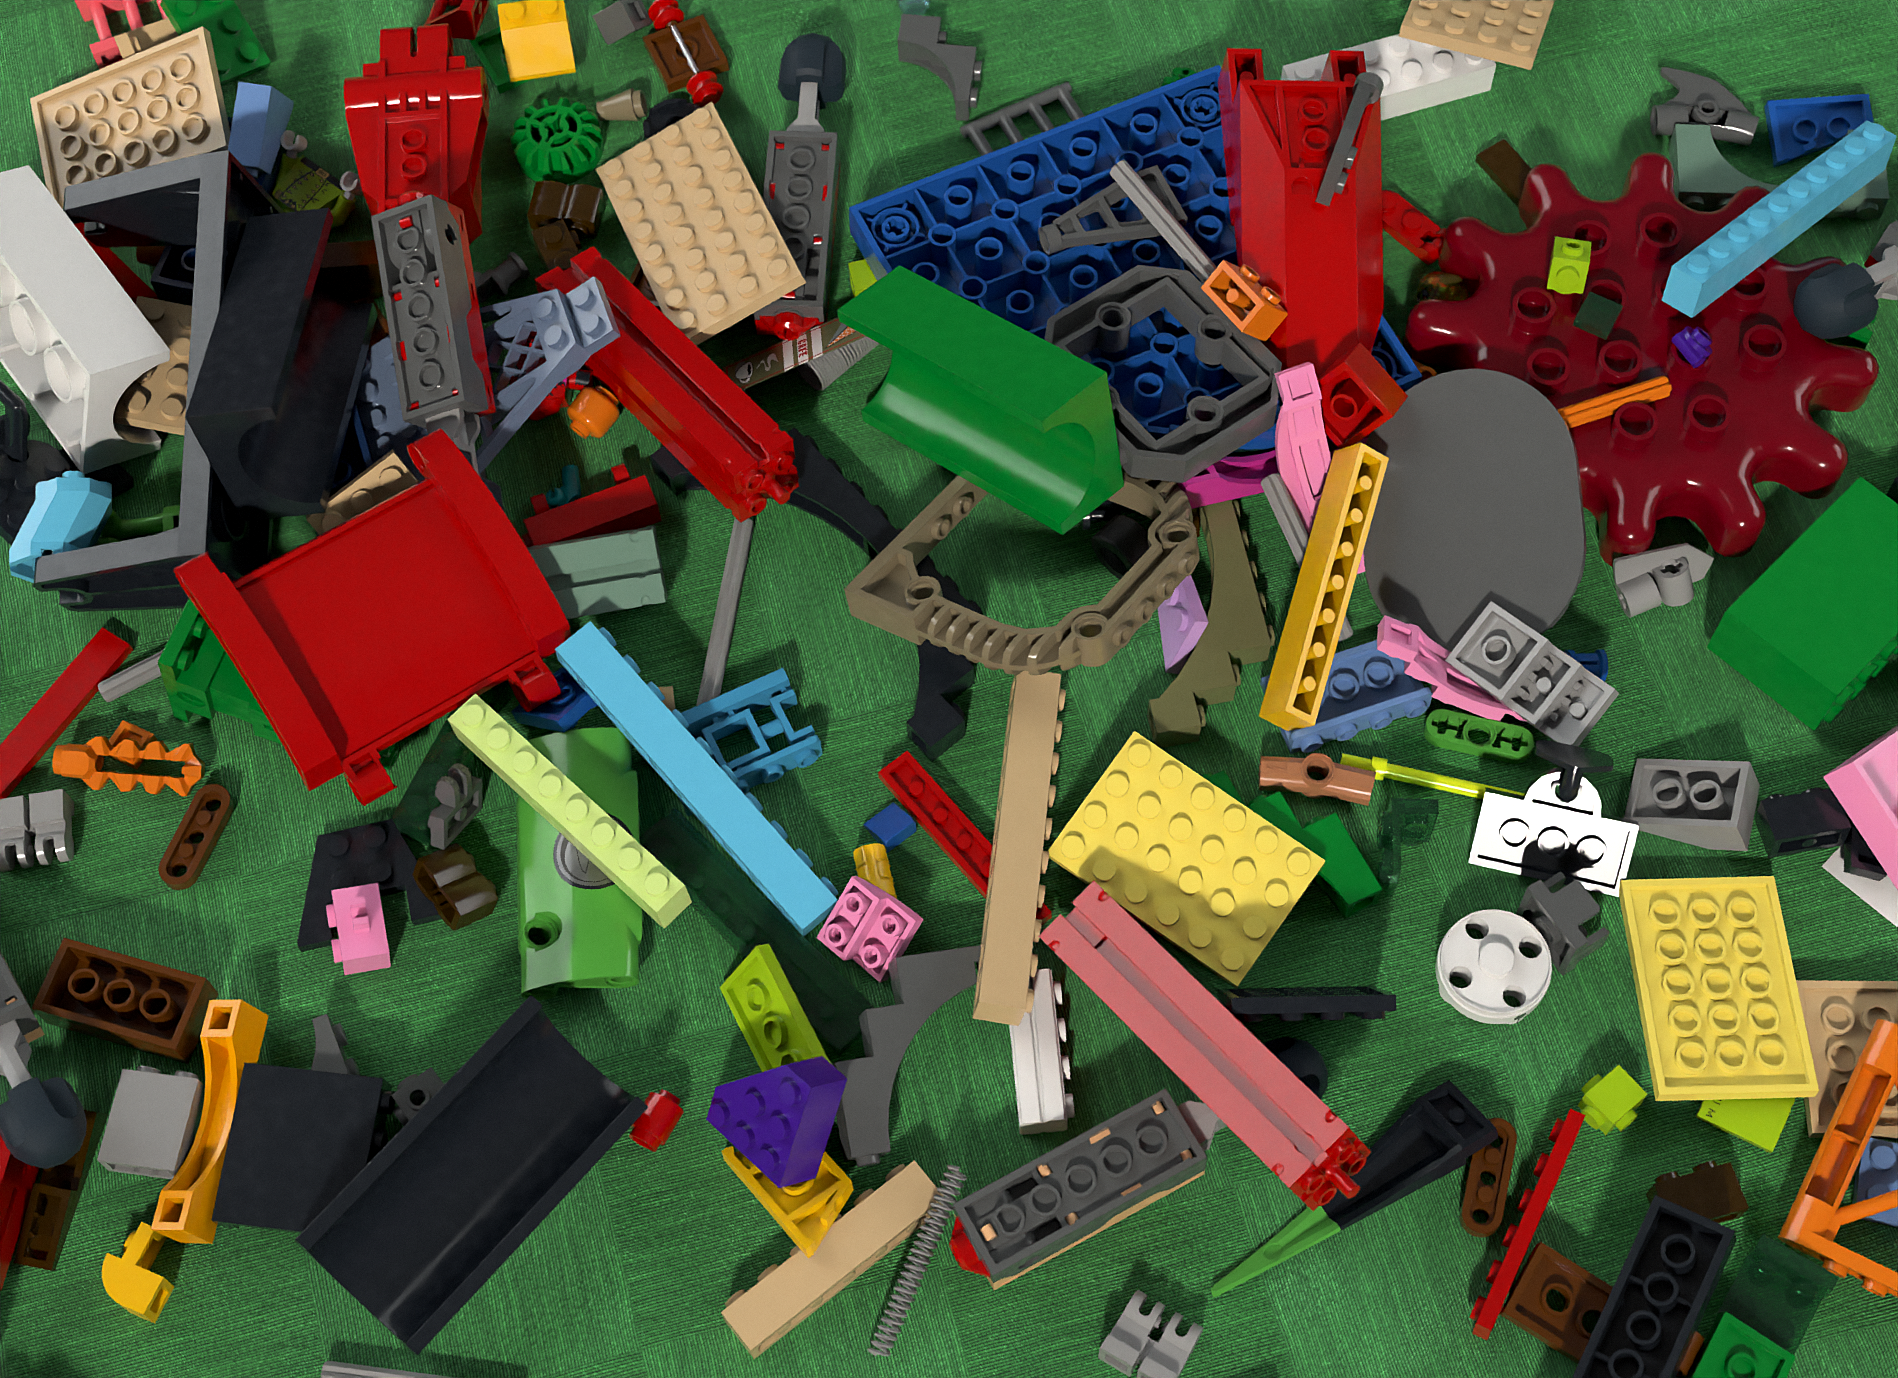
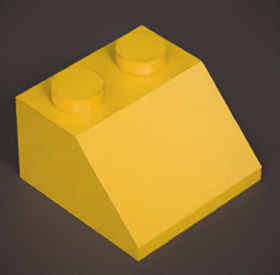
(536, 39)

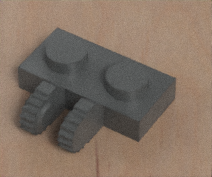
(460, 802)

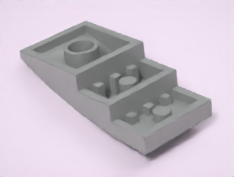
(1531, 676)

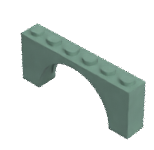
(1709, 182)

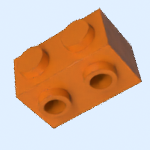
(1244, 300)

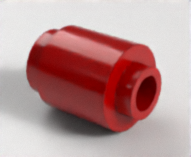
(657, 1121)

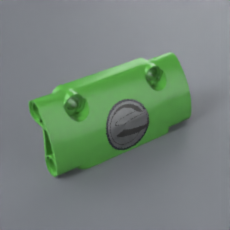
(564, 889)

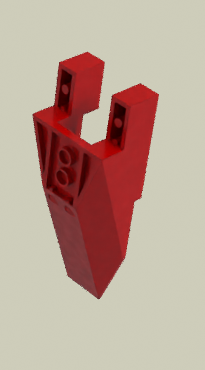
(1310, 254)

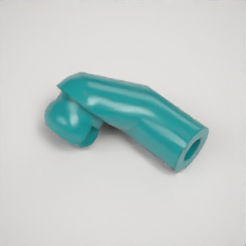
(569, 491)

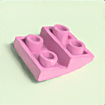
(869, 927)

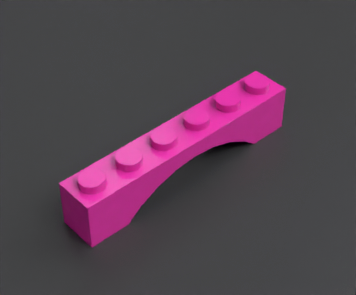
(1235, 477)

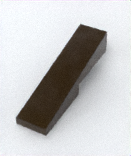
(56, 1200)

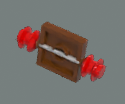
(685, 52)

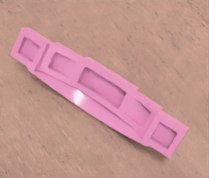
(1302, 442)
(1427, 663)

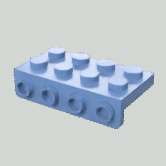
(1360, 693)

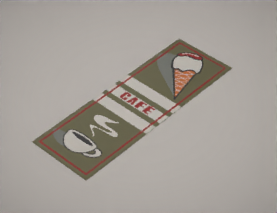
(791, 353)

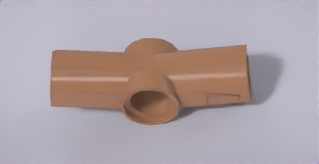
(1340, 780)

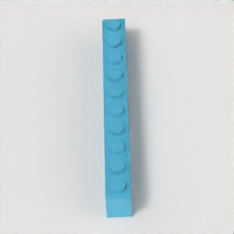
(1777, 219)
(697, 778)

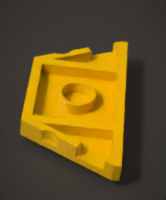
(803, 1208)

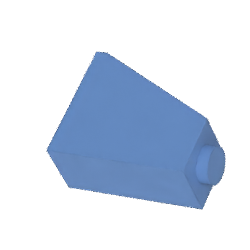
(257, 126)

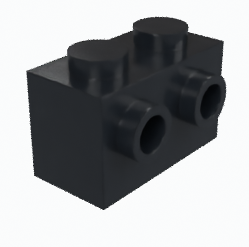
(1801, 822)

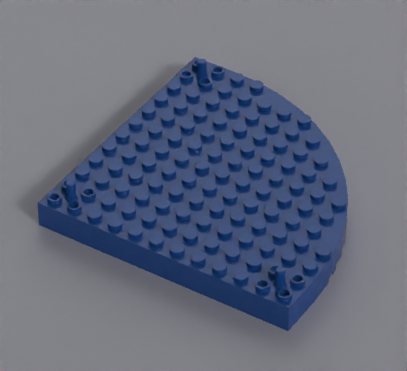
(980, 239)

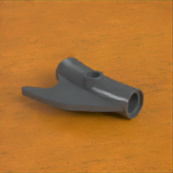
(1703, 103)

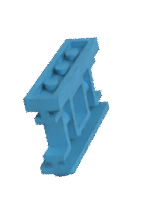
(733, 712)

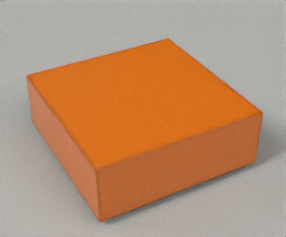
(128, 730)

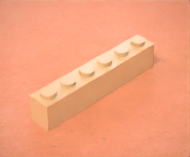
(850, 1248)

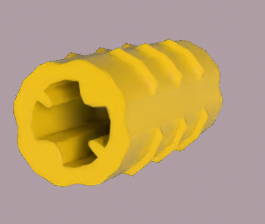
(874, 866)

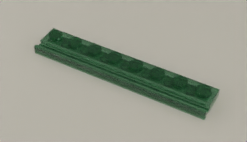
(751, 920)

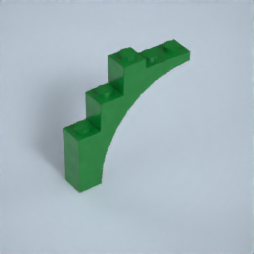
(1345, 873)

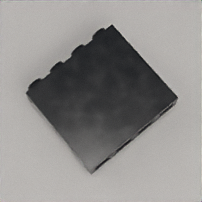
(297, 1144)

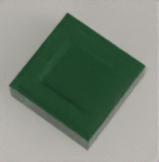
(1598, 315)

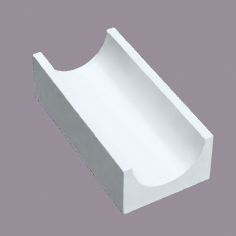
(69, 328)

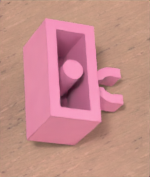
(360, 929)

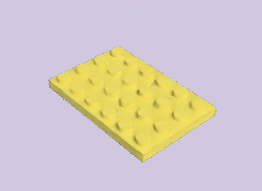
(1186, 859)
(1716, 989)

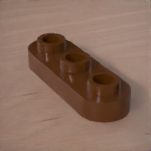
(196, 822)
(1488, 1198)

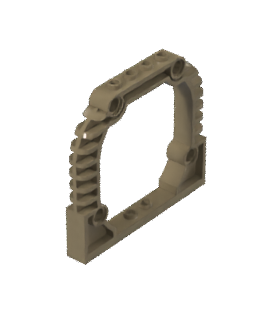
(913, 607)

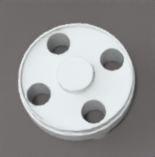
(1493, 967)

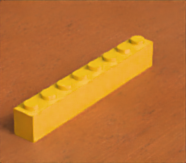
(1324, 588)

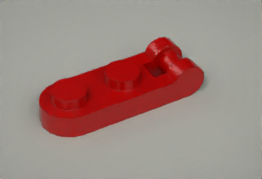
(1411, 227)

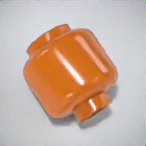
(593, 412)

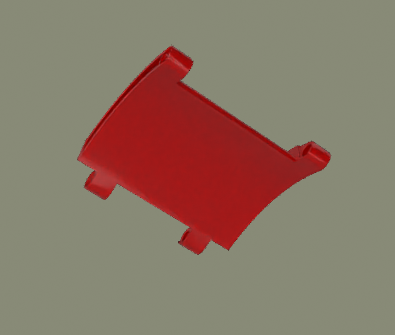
(387, 622)

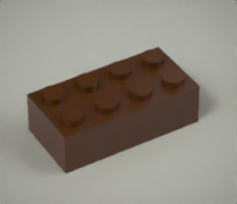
(125, 1000)

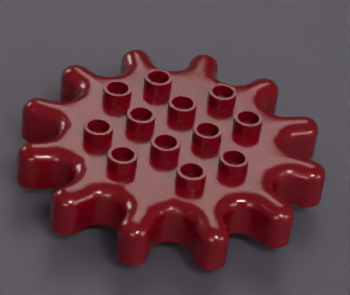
(1722, 425)

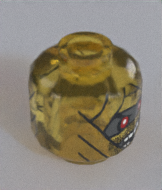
(1441, 286)

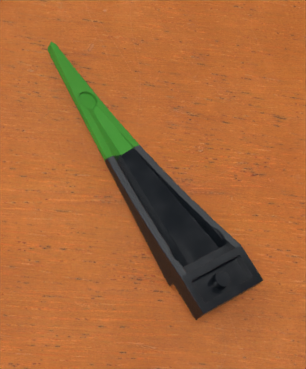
(1415, 1151)

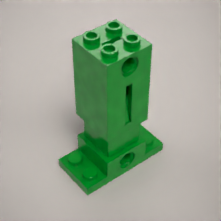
(205, 680)

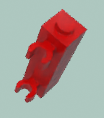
(608, 511)

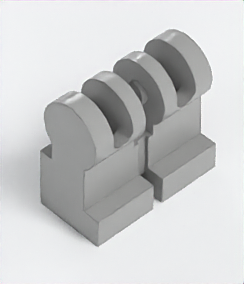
(44, 815)
(1131, 1345)

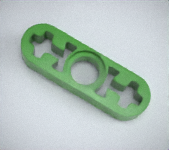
(1491, 727)

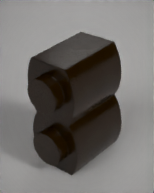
(576, 204)
(455, 886)

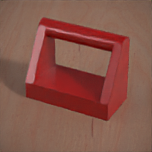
(464, 20)

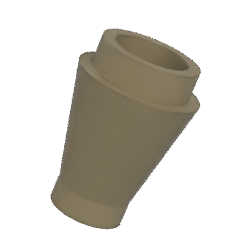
(624, 106)

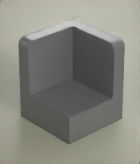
(622, 19)

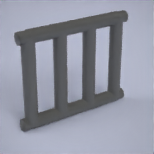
(1032, 105)

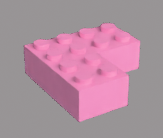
(1869, 795)

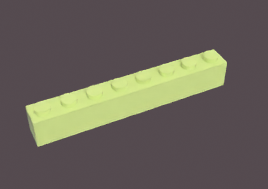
(570, 811)

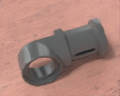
(500, 278)

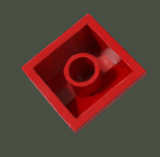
(1357, 396)

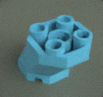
(62, 519)

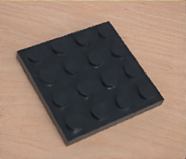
(1293, 1002)

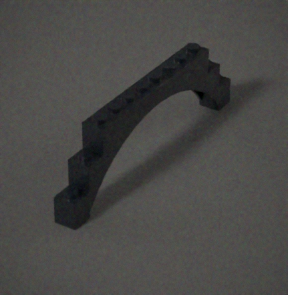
(843, 505)

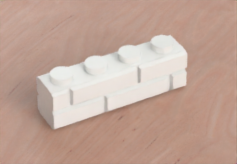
(1038, 1061)

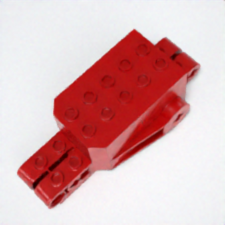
(419, 122)

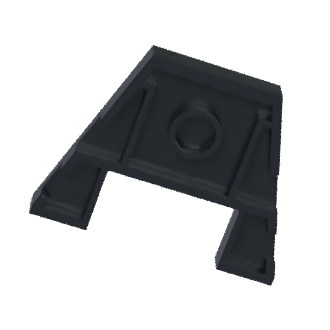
(354, 859)

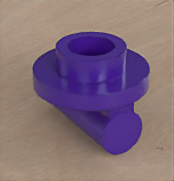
(1693, 345)

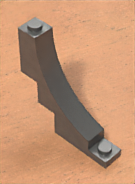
(919, 988)

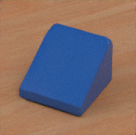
(891, 826)

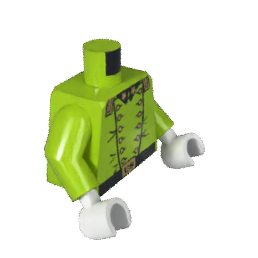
(307, 186)

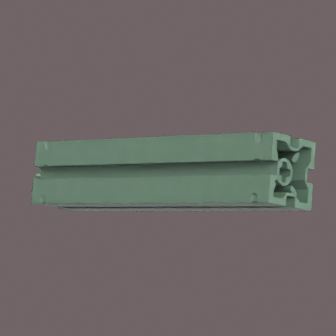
(603, 571)

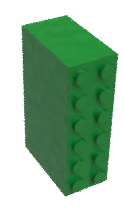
(1821, 610)

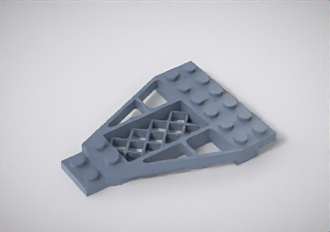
(567, 335)

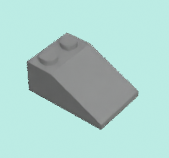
(1695, 801)

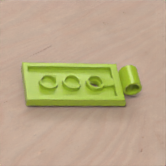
(770, 1012)

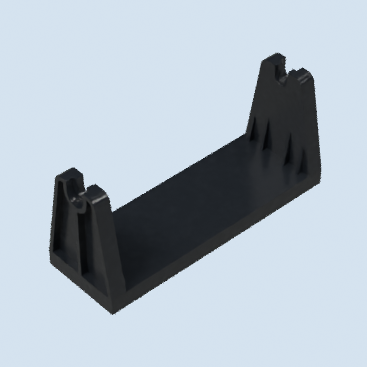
(172, 203)

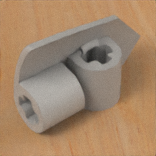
(1659, 576)

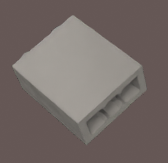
(152, 1122)

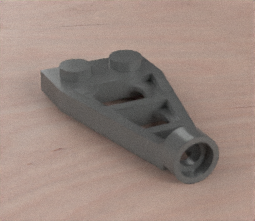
(1365, 91)
(1074, 234)

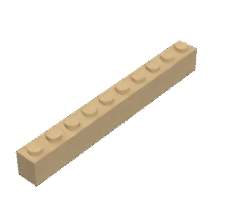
(1018, 850)

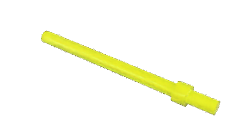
(1418, 777)

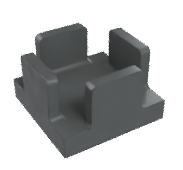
(1559, 917)

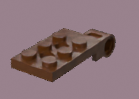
(1582, 1293)

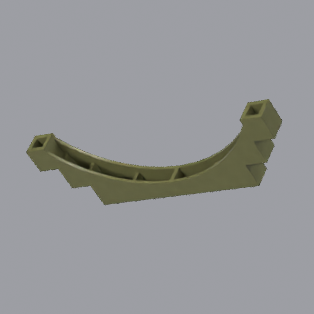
(1231, 638)

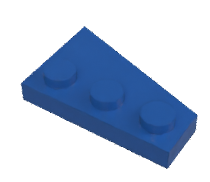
(1812, 124)

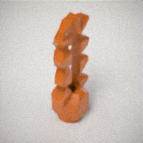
(87, 760)

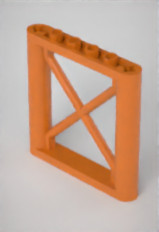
(1816, 1210)

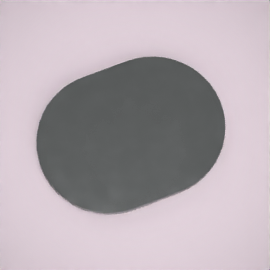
(1475, 507)

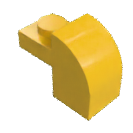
(129, 1277)

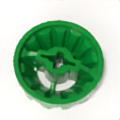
(561, 153)

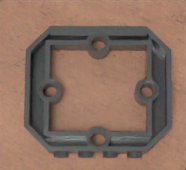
(1211, 425)

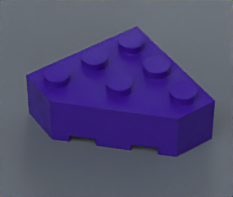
(781, 1117)

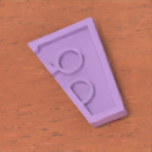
(1181, 624)

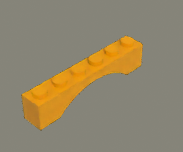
(228, 1039)

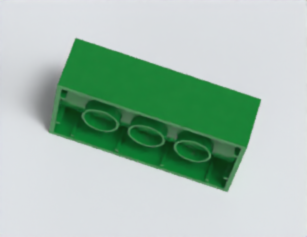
(990, 400)

